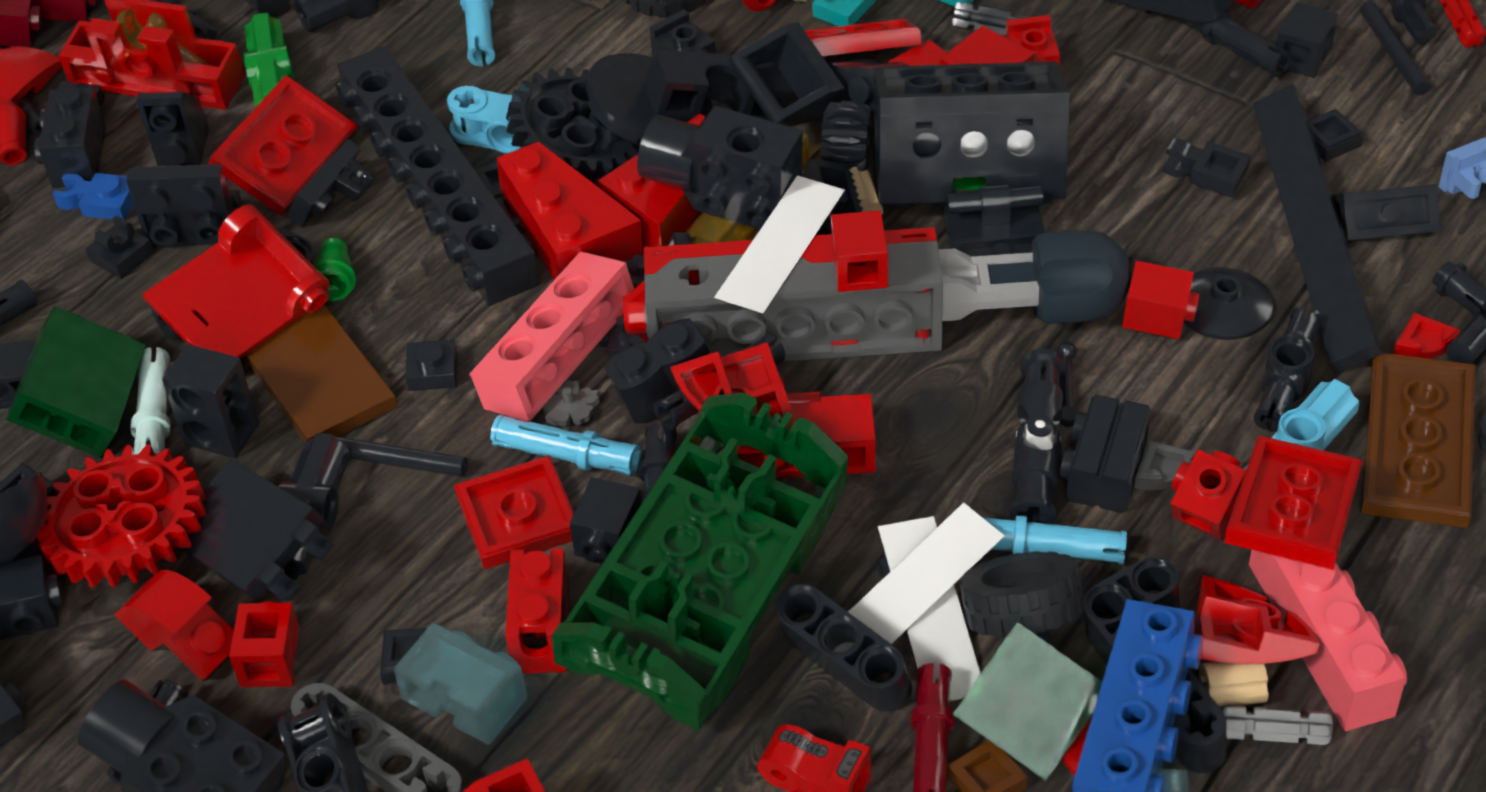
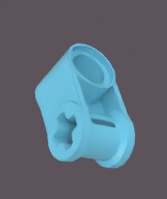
(483, 120)

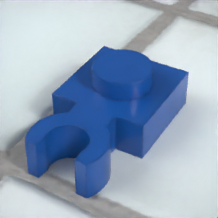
(99, 198)

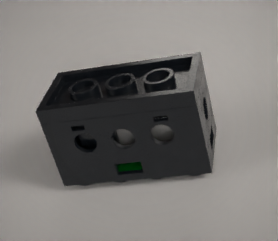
(968, 129)

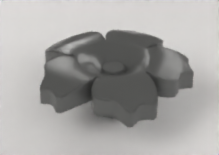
(571, 404)

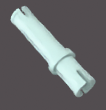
(150, 422)

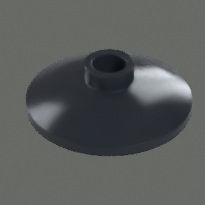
(1229, 304)

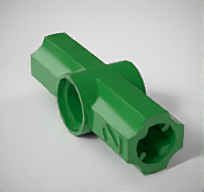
(266, 55)

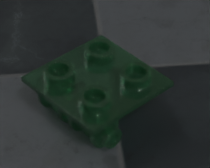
(1030, 700)

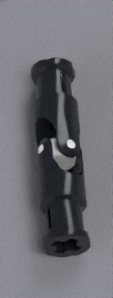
(1038, 437)

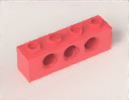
(552, 337)

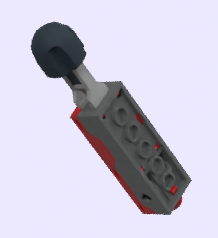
(1065, 277)

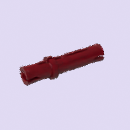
(932, 723)

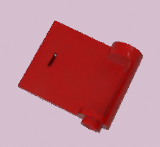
(240, 288)

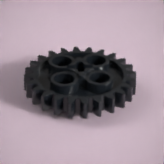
(560, 119)

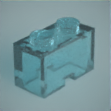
(462, 678)

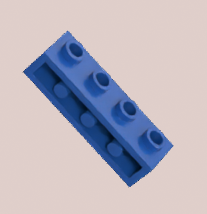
(1139, 701)

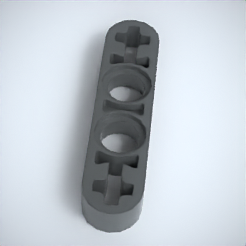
(384, 744)

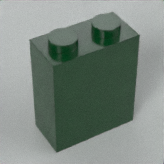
(76, 382)

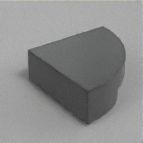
(1160, 466)

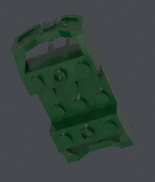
(704, 559)

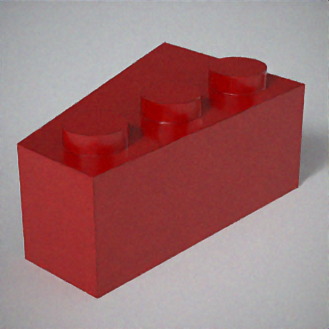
(657, 205)
(565, 210)

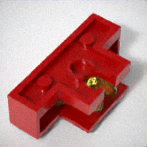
(151, 51)

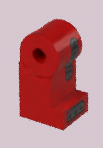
(810, 764)

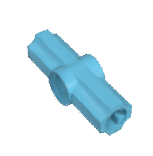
(1319, 416)

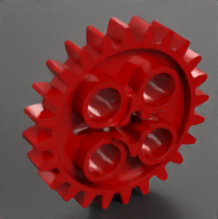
(121, 515)

